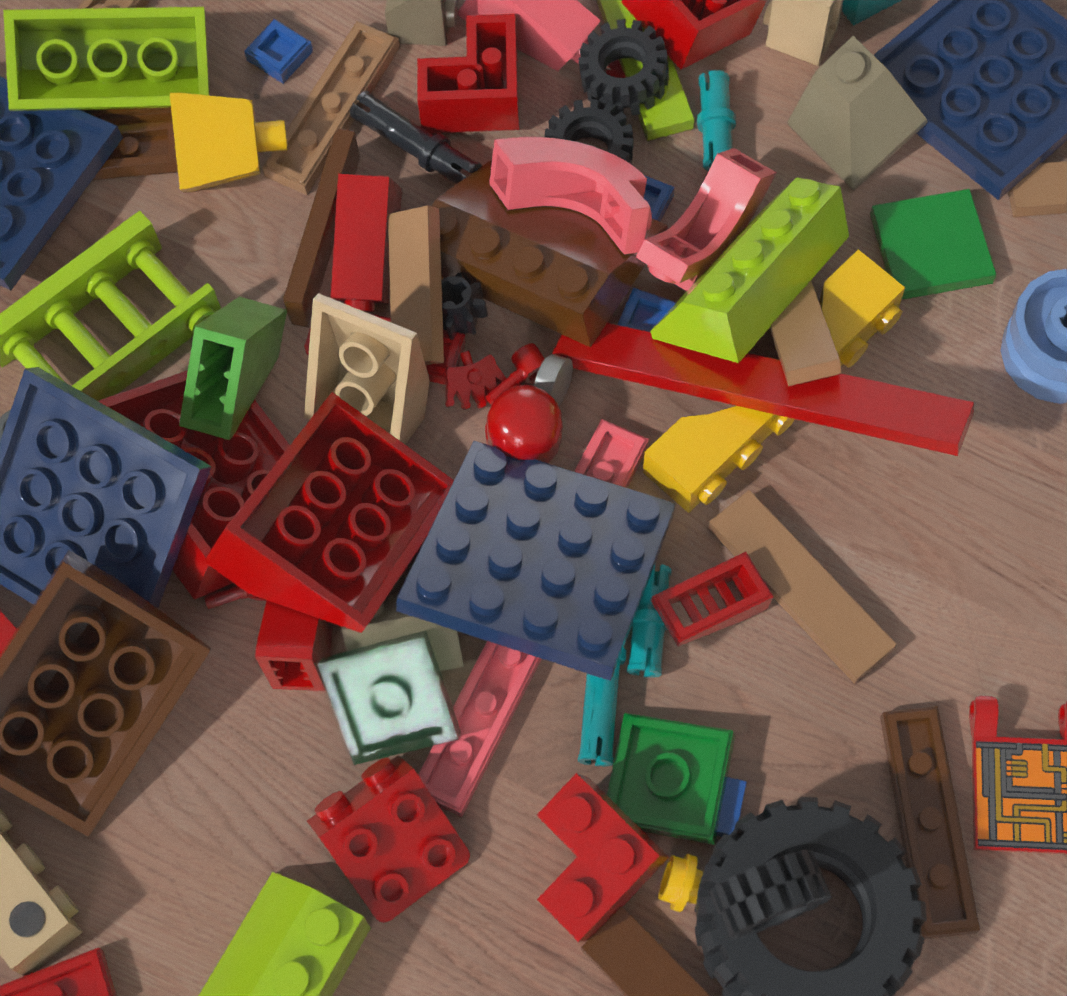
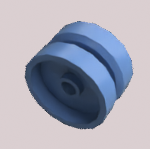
(1037, 339)

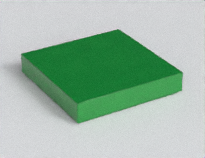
(933, 243)
(671, 776)

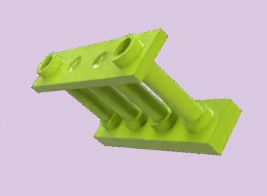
(93, 277)

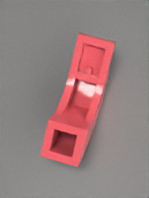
(573, 177)
(710, 222)

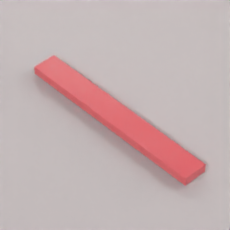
(504, 673)

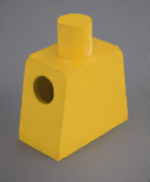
(220, 139)

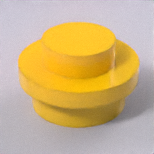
(680, 882)

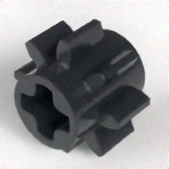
(461, 305)

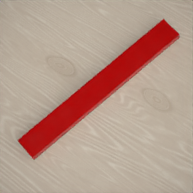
(761, 385)

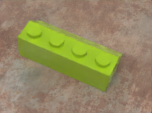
(104, 57)
(759, 273)
(289, 944)

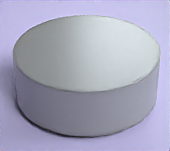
(555, 376)

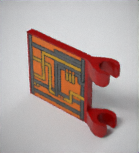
(1017, 786)

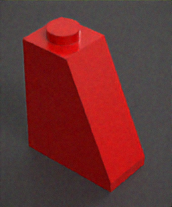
(362, 239)
(291, 648)

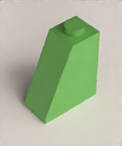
(230, 364)

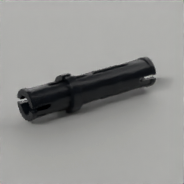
(431, 150)

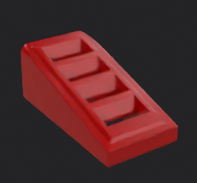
(746, 579)

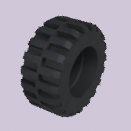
(855, 855)

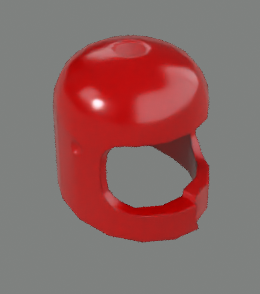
(525, 424)

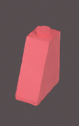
(544, 28)

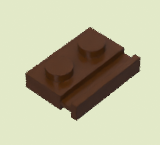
(145, 145)

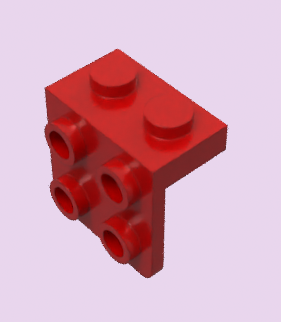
(389, 837)

